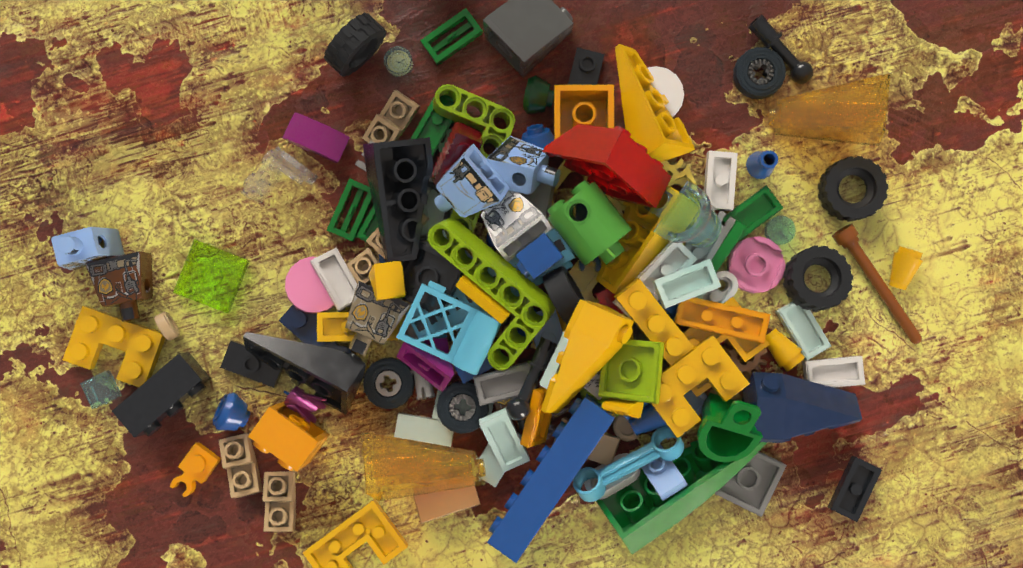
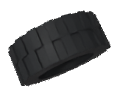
(354, 44)
(875, 188)
(836, 266)

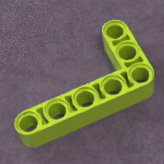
(484, 124)
(497, 288)

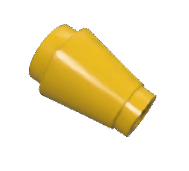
(904, 267)
(784, 350)

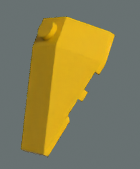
(646, 110)
(640, 247)

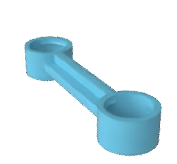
(627, 464)

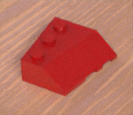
(613, 162)

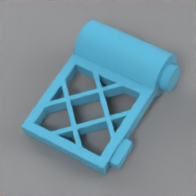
(472, 339)

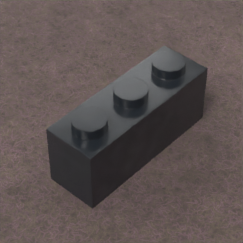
(162, 395)

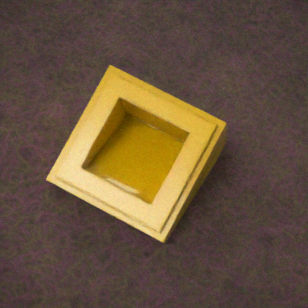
(387, 280)
(623, 407)

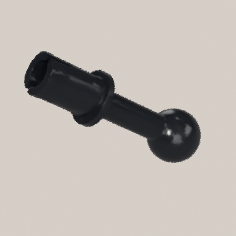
(801, 71)
(519, 407)

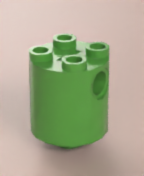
(595, 234)

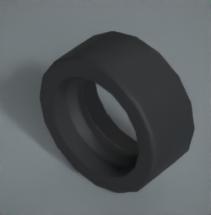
(562, 292)

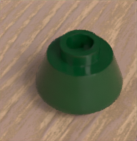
(537, 95)

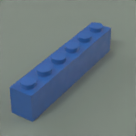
(551, 478)

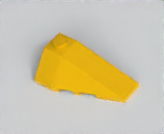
(593, 339)

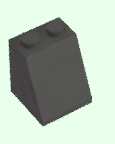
(527, 31)

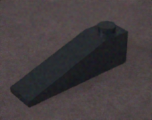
(398, 186)
(323, 369)

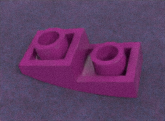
(315, 137)

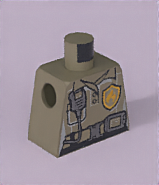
(372, 318)

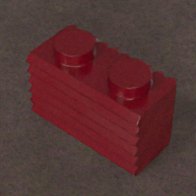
(457, 143)

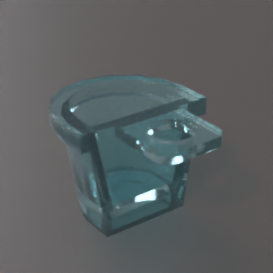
(687, 217)

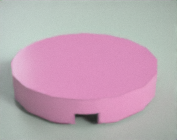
(756, 264)
(306, 289)

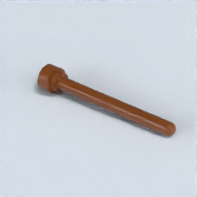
(848, 239)

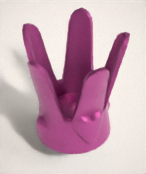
(303, 403)

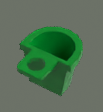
(728, 429)

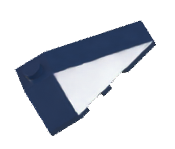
(797, 406)

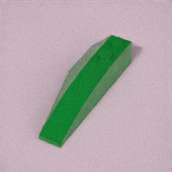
(641, 514)

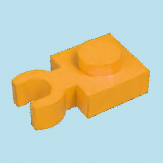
(197, 467)

